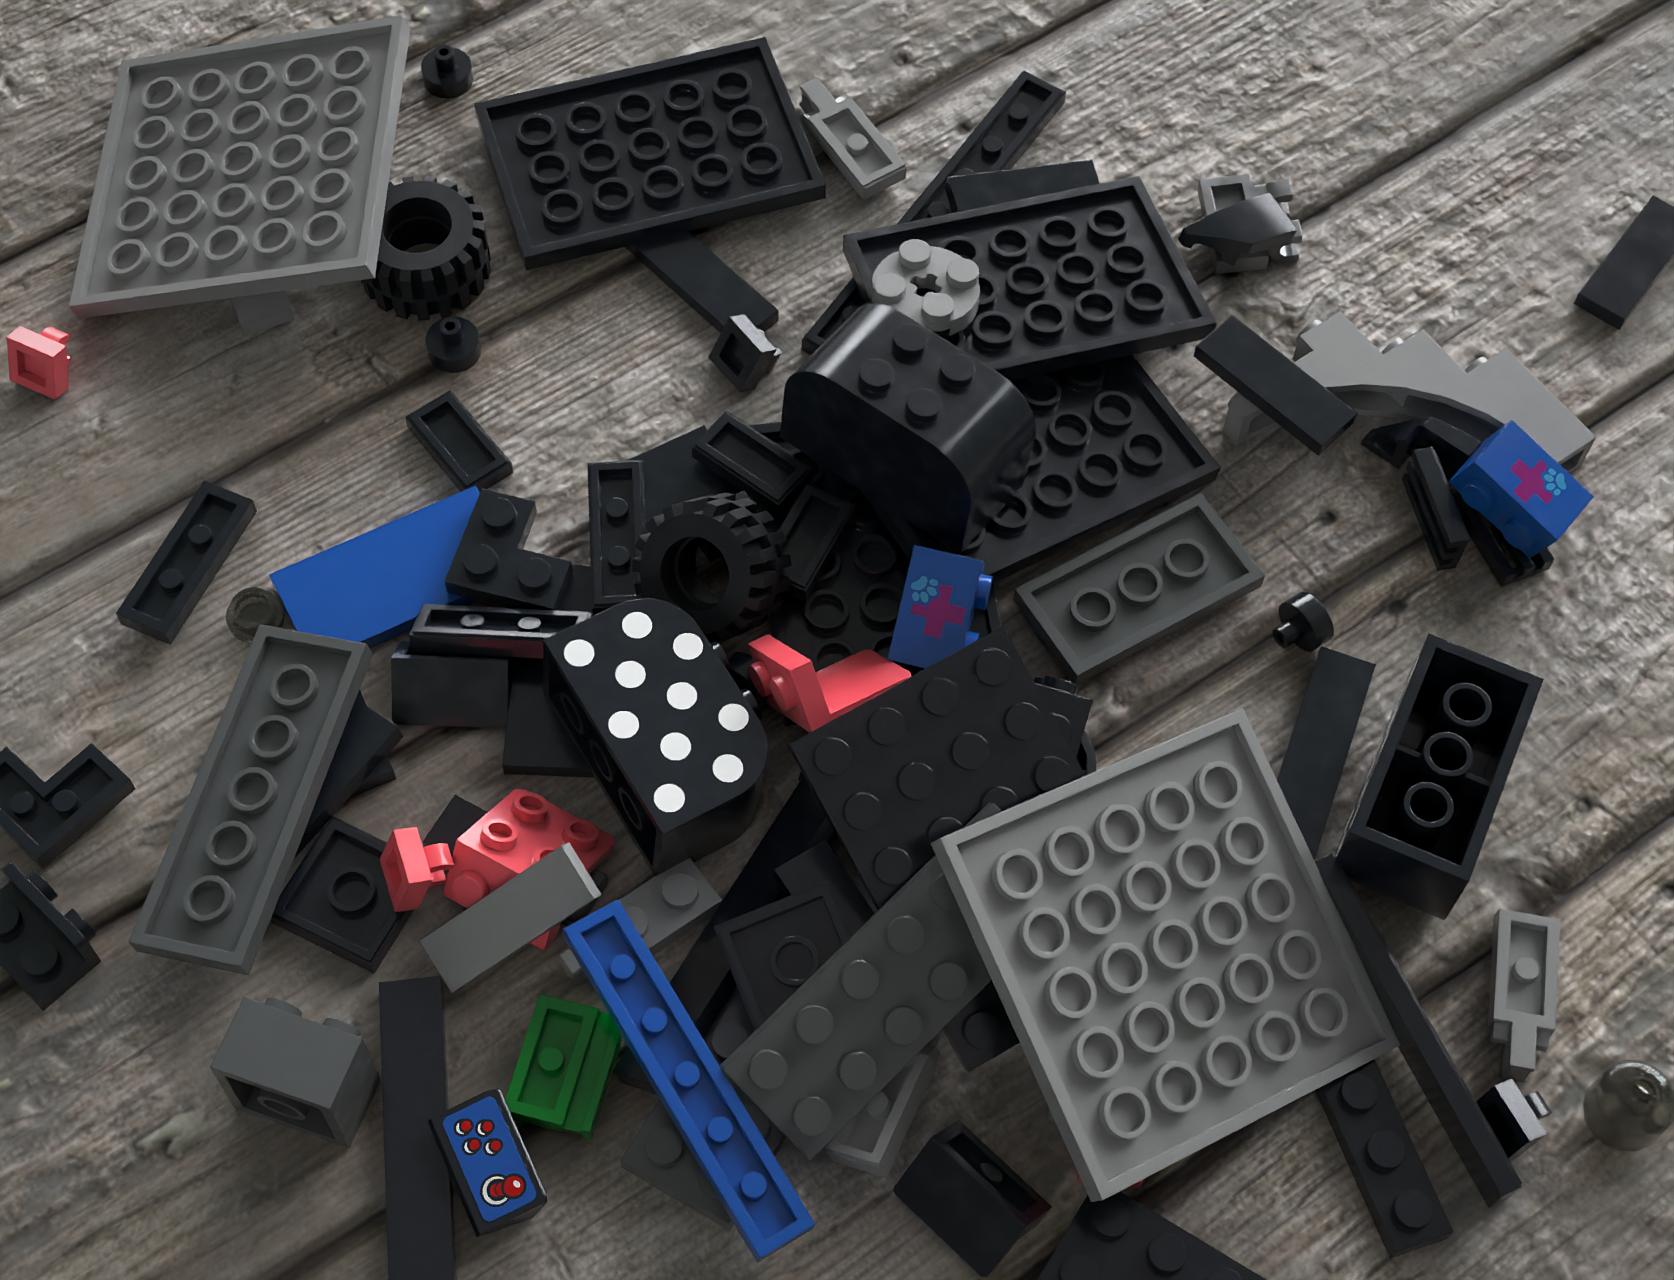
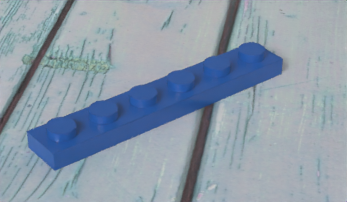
(688, 1081)

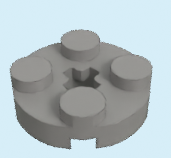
(933, 268)

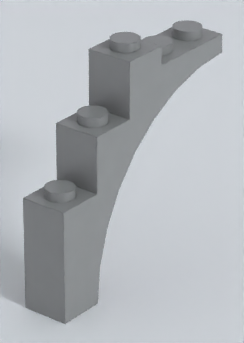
(1423, 381)

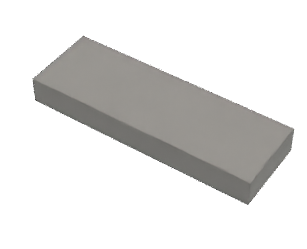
(510, 917)

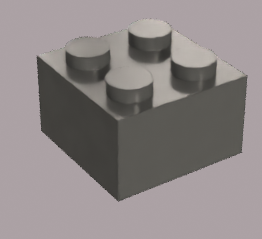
(296, 1070)

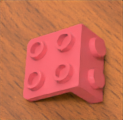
(823, 695)
(513, 839)

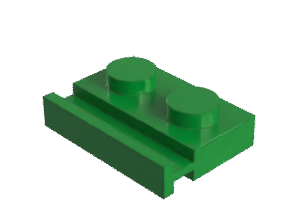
(564, 1067)

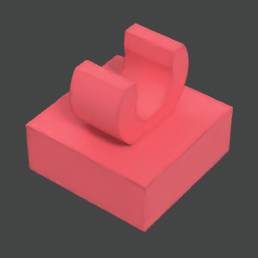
(39, 360)
(411, 868)

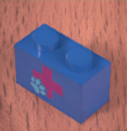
(1521, 489)
(938, 606)

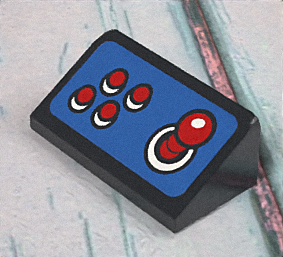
(488, 1162)

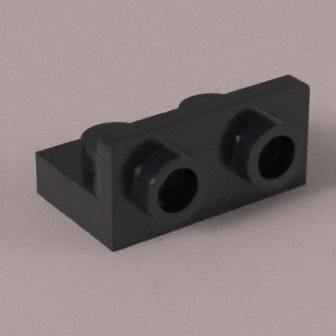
(37, 942)

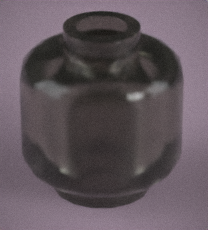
(1629, 1105)

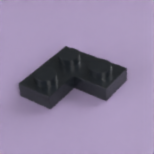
(496, 567)
(55, 813)

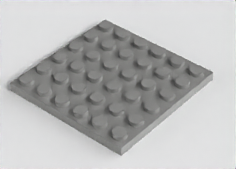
(244, 169)
(1165, 951)

